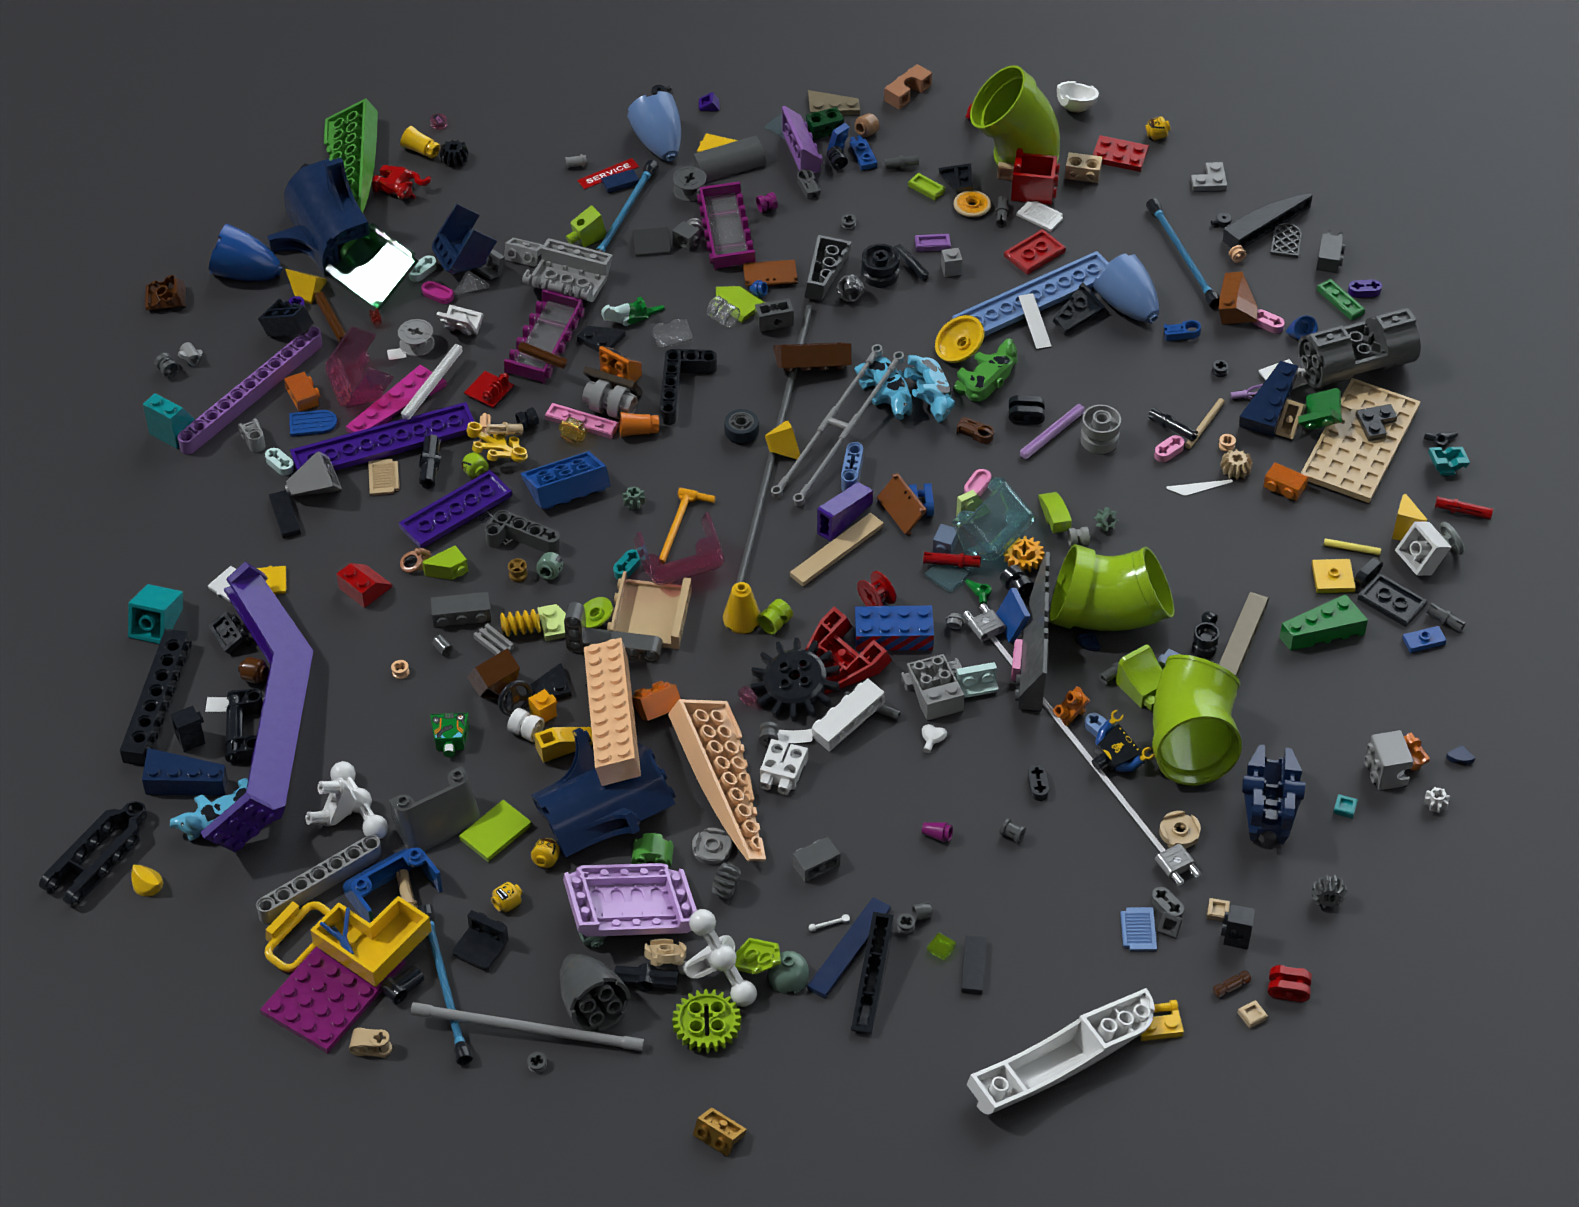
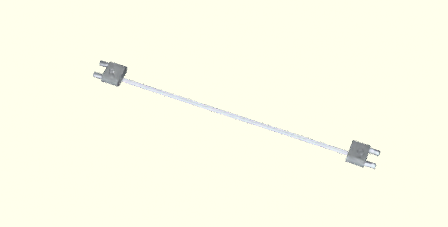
(1173, 860)

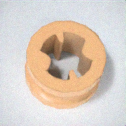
(1237, 253)
(1229, 439)
(399, 664)

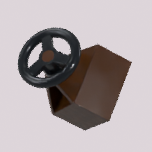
(498, 680)

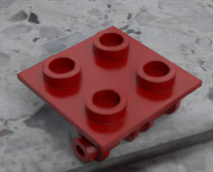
(489, 388)

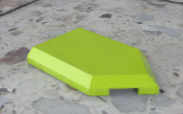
(741, 299)
(757, 956)

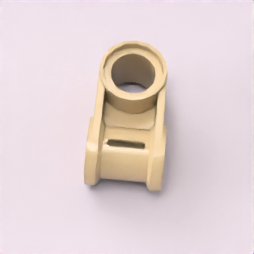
(367, 1042)

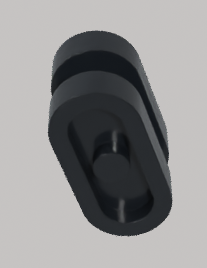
(1026, 409)

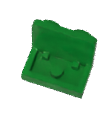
(1322, 409)

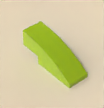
(1055, 512)

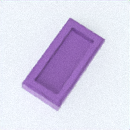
(932, 242)

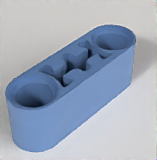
(853, 458)

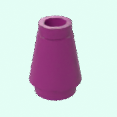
(938, 830)

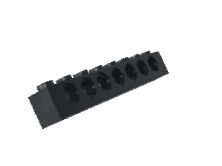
(155, 696)

